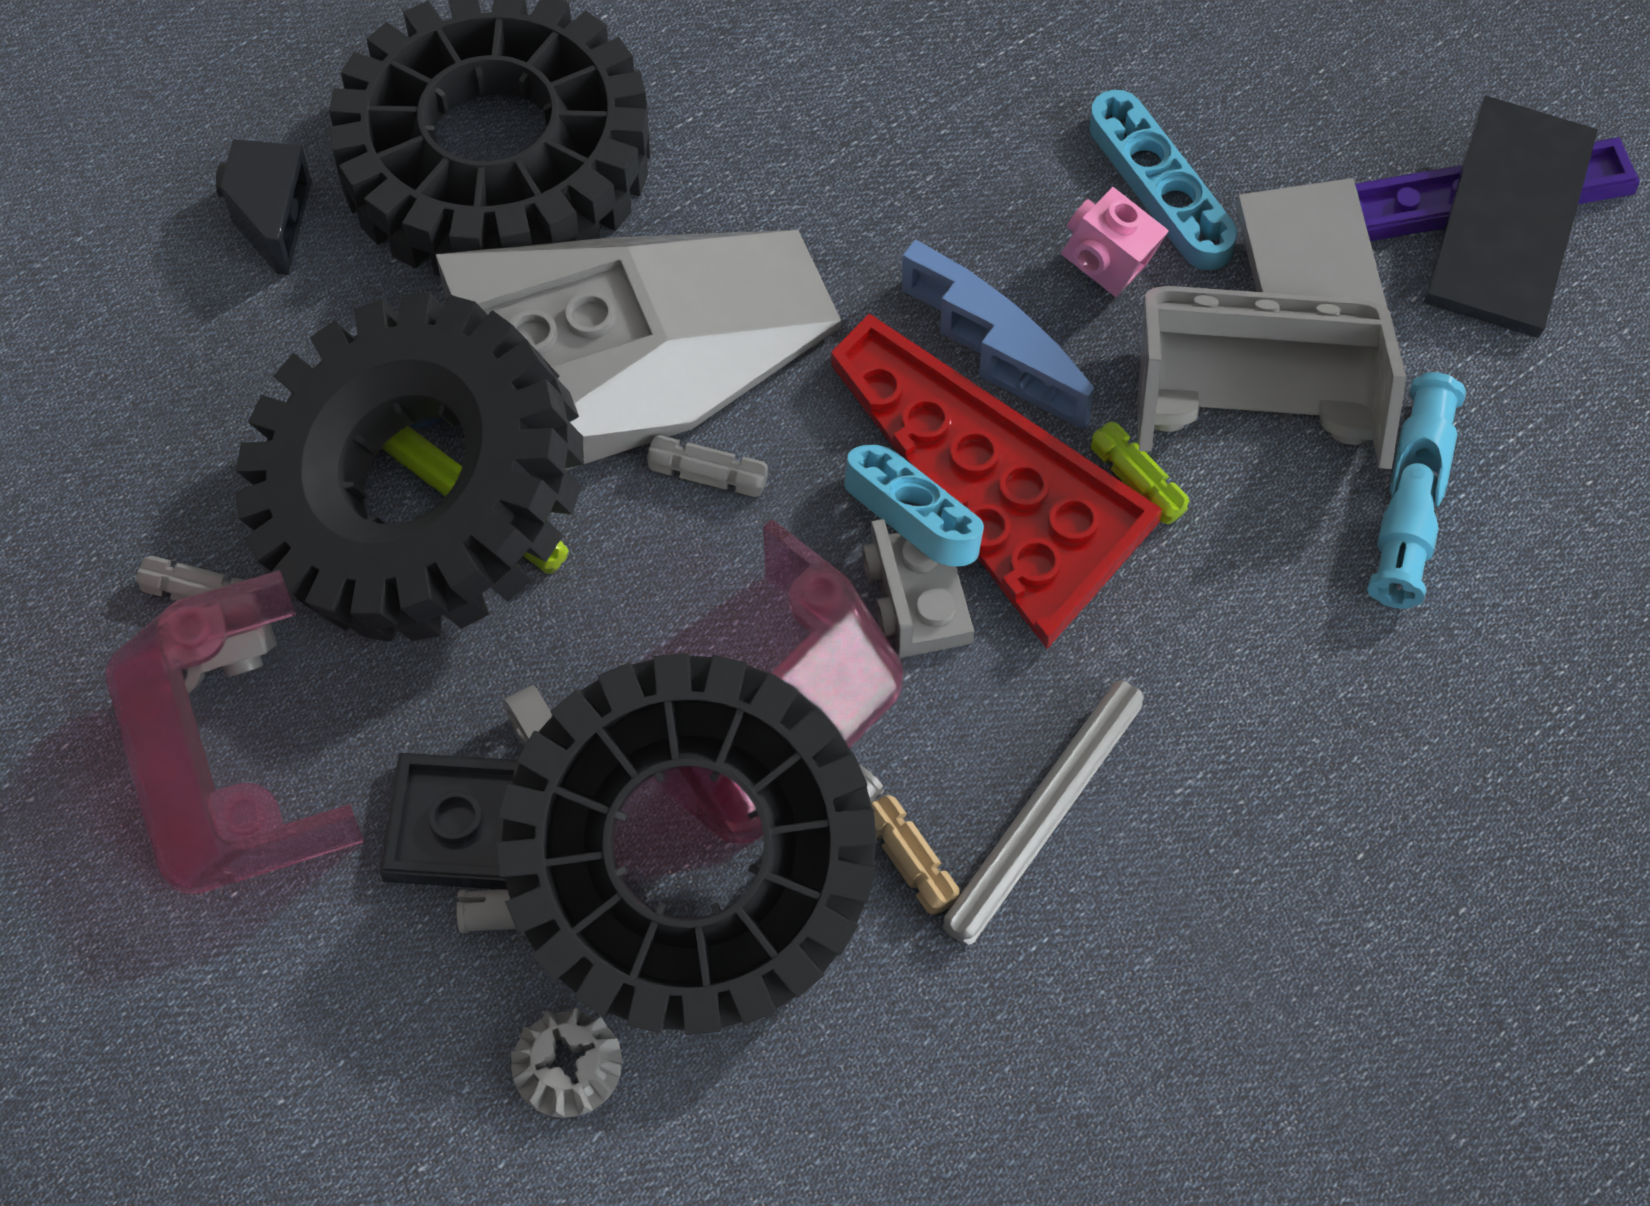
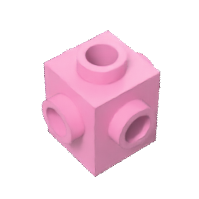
(1112, 240)

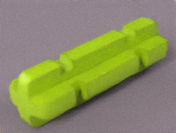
(1139, 471)

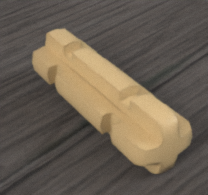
(913, 856)

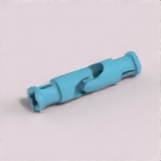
(1409, 522)

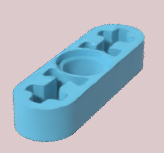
(938, 527)

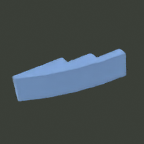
(1011, 345)

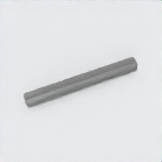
(1042, 813)

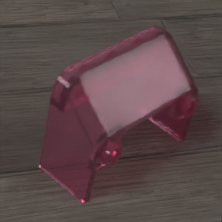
(839, 666)
(198, 832)

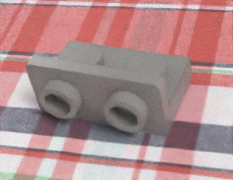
(920, 598)

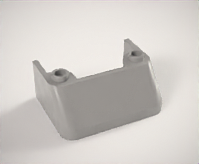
(1270, 357)

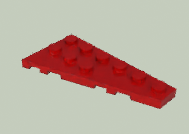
(1046, 511)

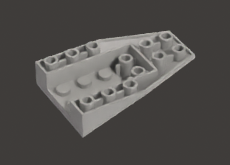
(653, 325)

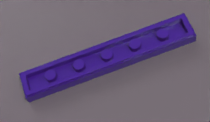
(1424, 198)

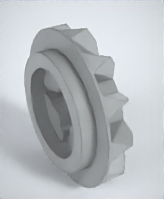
(550, 1089)

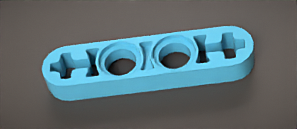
(1155, 181)

